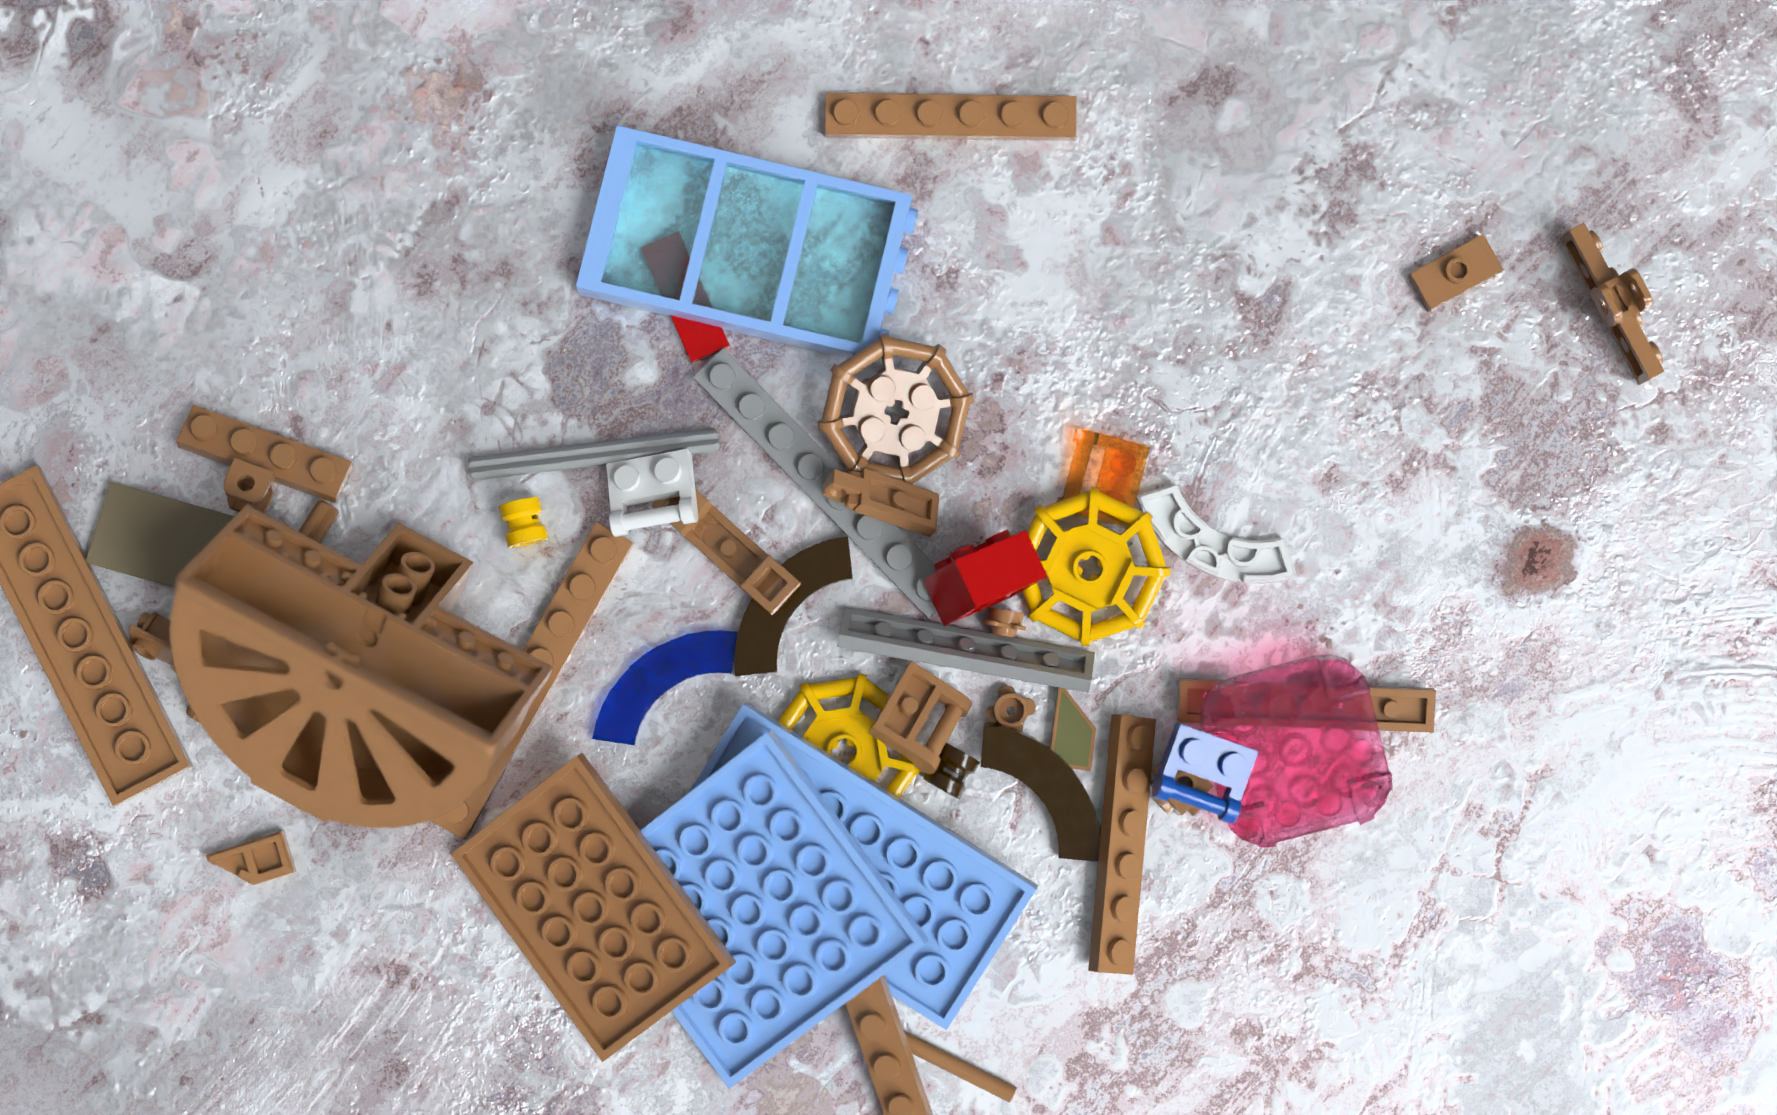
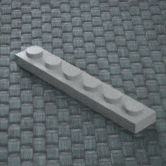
(966, 649)

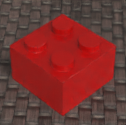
(983, 575)

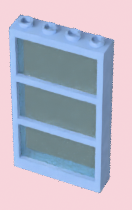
(745, 244)

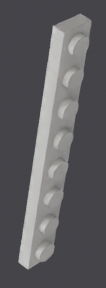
(809, 467)

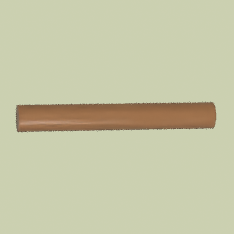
(960, 1068)

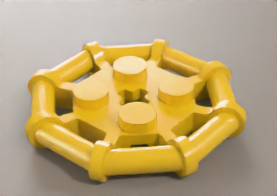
(1113, 558)
(850, 725)

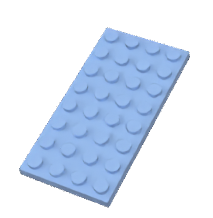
(945, 882)

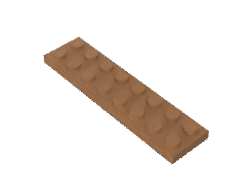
(83, 643)

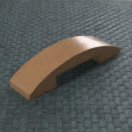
(736, 555)

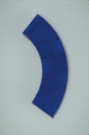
(656, 674)

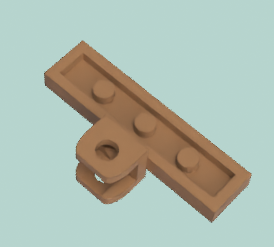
(1618, 301)
(261, 460)

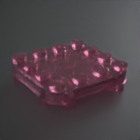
(1315, 743)

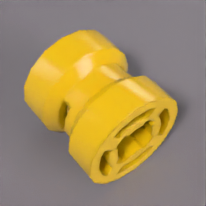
(523, 522)

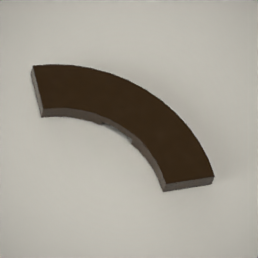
(761, 632)
(1053, 783)

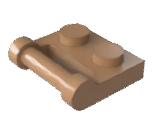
(908, 711)

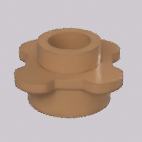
(1005, 622)
(1008, 698)

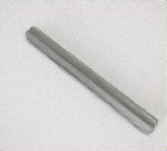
(590, 454)

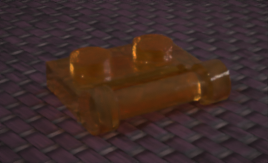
(1118, 474)

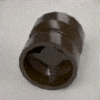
(957, 762)

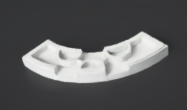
(1212, 551)

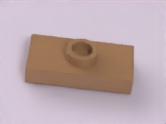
(1455, 272)

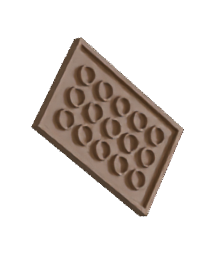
(593, 907)

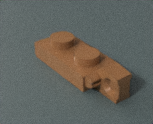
(885, 499)

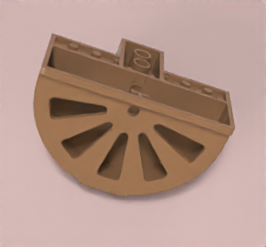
(344, 675)

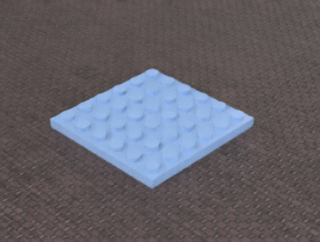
(784, 899)

